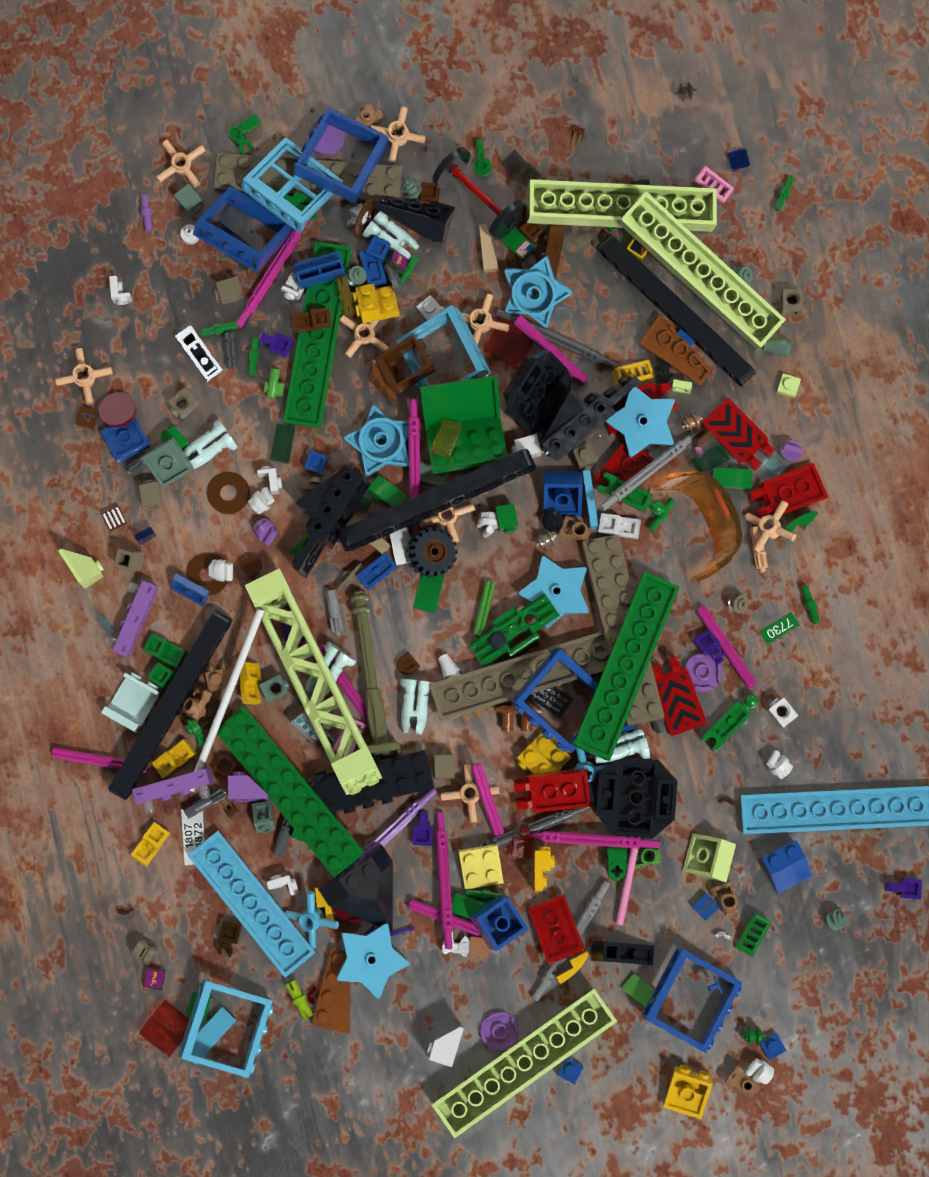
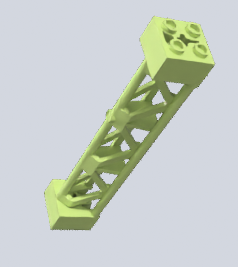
(352, 770)

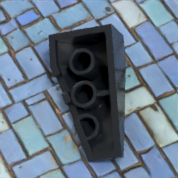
(426, 220)

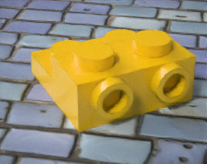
(375, 303)
(542, 756)
(542, 863)
(688, 1091)

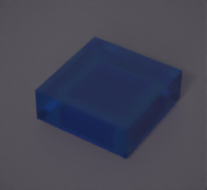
(739, 160)
(145, 535)

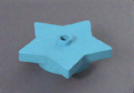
(523, 298)
(379, 428)
(638, 435)
(567, 580)
(359, 949)

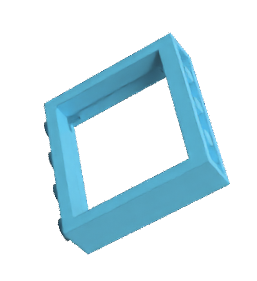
(449, 314)
(196, 1018)

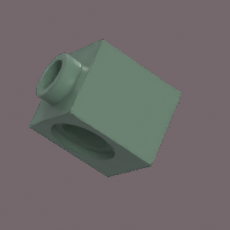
(189, 200)
(266, 689)

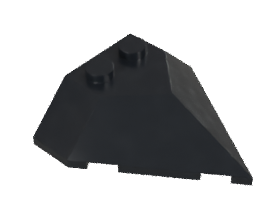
(365, 890)

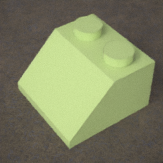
(709, 857)

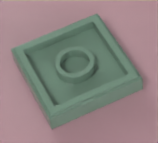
(167, 462)

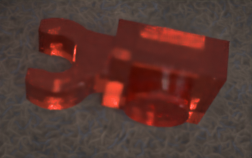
(522, 845)

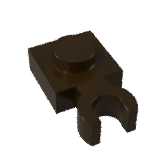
(212, 712)
(229, 934)

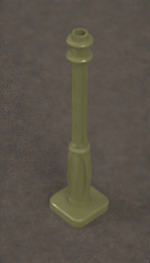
(374, 704)

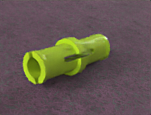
(299, 1000)

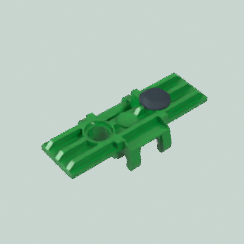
(508, 626)

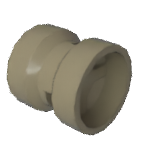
(148, 954)

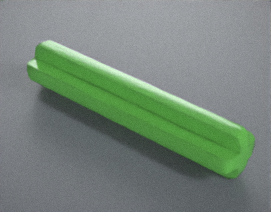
(484, 609)

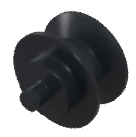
(663, 371)
(552, 521)

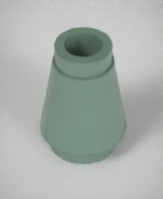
(779, 346)

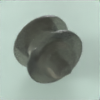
(684, 92)

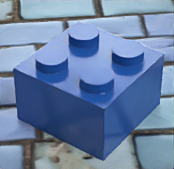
(498, 922)

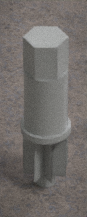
(334, 612)

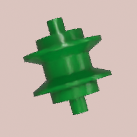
(753, 1035)

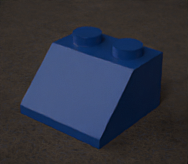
(563, 493)
(786, 866)

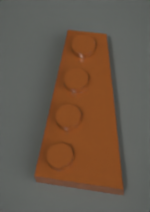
(668, 346)
(334, 997)

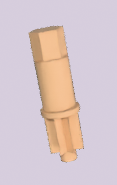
(760, 558)

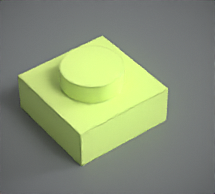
(788, 385)

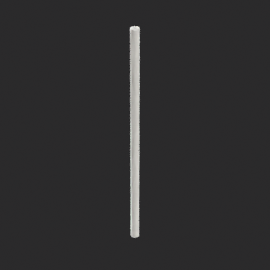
(229, 690)

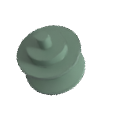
(411, 188)
(744, 273)
(356, 276)
(836, 920)

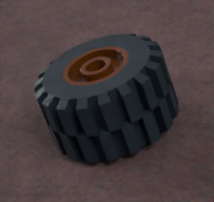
(431, 552)

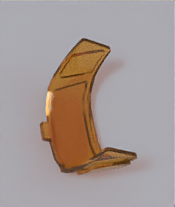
(716, 509)

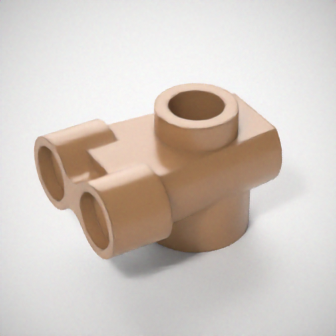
(369, 115)
(571, 528)
(195, 706)
(725, 894)
(738, 1079)

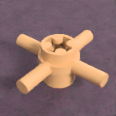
(393, 129)
(478, 314)
(77, 373)

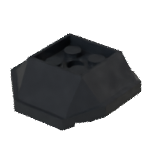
(536, 391)
(657, 795)

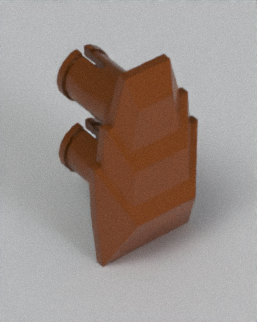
(378, 380)
(507, 712)

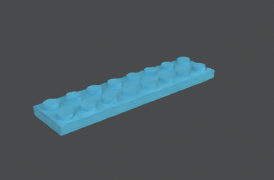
(251, 904)

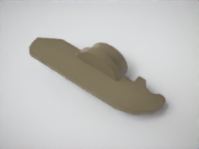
(313, 483)
(349, 577)

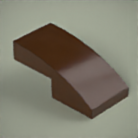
(529, 230)
(310, 321)

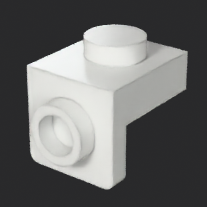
(292, 289)
(275, 481)
(278, 881)

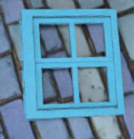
(274, 201)

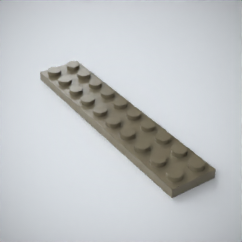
(232, 168)
(613, 597)
(503, 680)

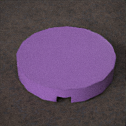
(331, 141)
(704, 672)
(492, 1029)

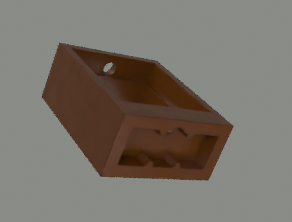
(386, 358)

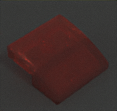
(509, 345)
(165, 1028)

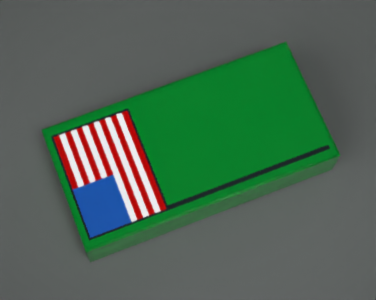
(518, 244)

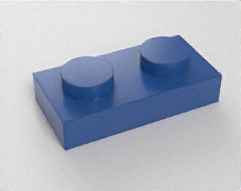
(373, 269)
(377, 571)
(189, 589)

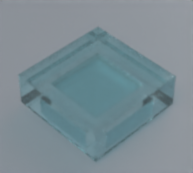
(775, 465)
(105, 625)

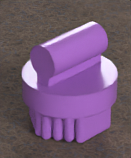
(791, 451)
(265, 531)

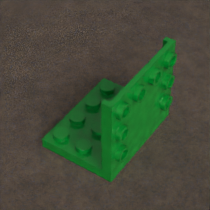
(478, 410)

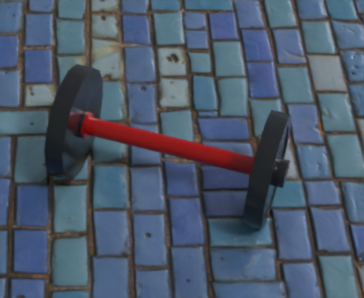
(452, 168)

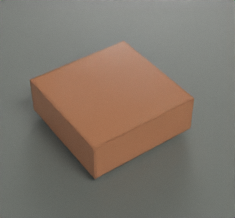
(478, 948)

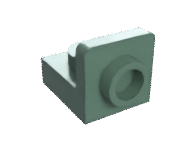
(263, 817)

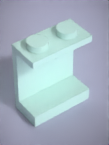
(132, 702)

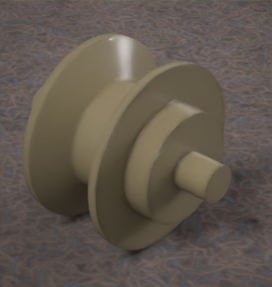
(546, 539)
(737, 603)

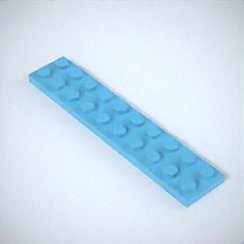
(835, 810)

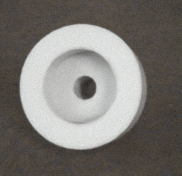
(187, 235)

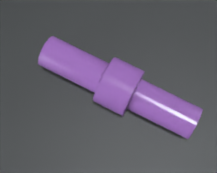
(146, 213)

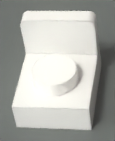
(117, 292)
(429, 308)

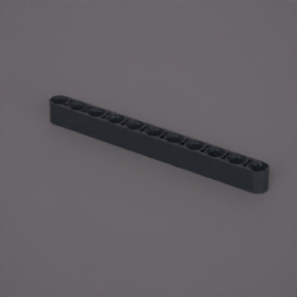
(675, 310)
(436, 500)
(170, 705)

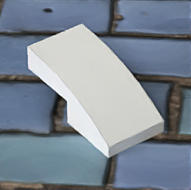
(615, 525)
(399, 543)

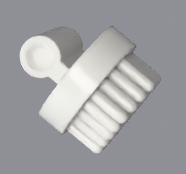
(354, 213)
(261, 500)
(488, 522)
(221, 570)
(779, 764)
(760, 1071)

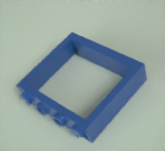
(353, 128)
(233, 246)
(533, 718)
(664, 986)

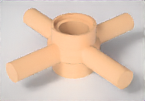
(182, 170)
(362, 340)
(449, 523)
(773, 532)
(461, 794)

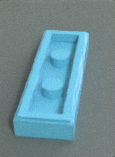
(589, 497)
(212, 1032)

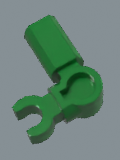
(236, 133)

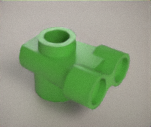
(274, 387)
(642, 857)

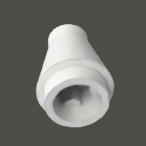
(448, 667)

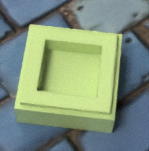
(681, 386)

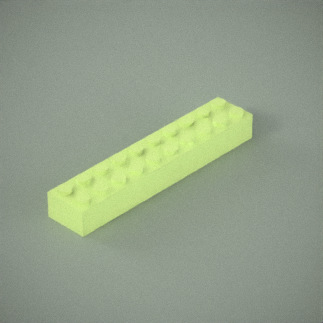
(607, 202)
(701, 270)
(524, 1063)

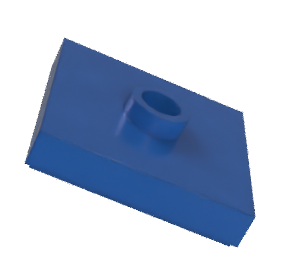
(125, 441)

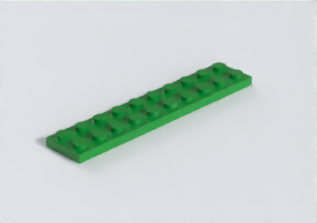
(316, 350)
(626, 666)
(290, 792)

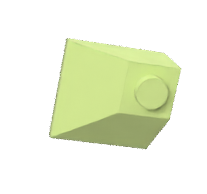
(83, 567)

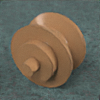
(691, 422)

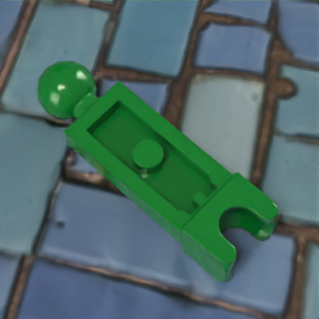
(637, 498)
(731, 721)

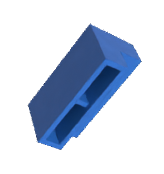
(319, 270)

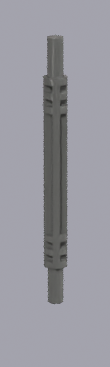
(564, 342)
(536, 826)

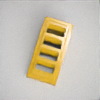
(616, 373)

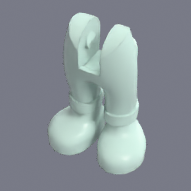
(401, 235)
(207, 454)
(342, 660)
(421, 711)
(626, 747)

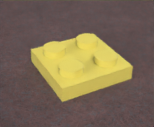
(481, 866)

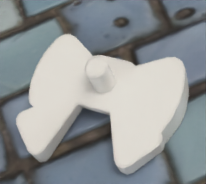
(462, 947)

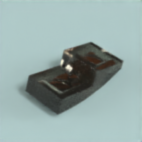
(520, 168)

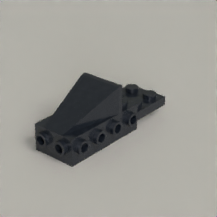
(576, 420)
(331, 508)
(399, 775)

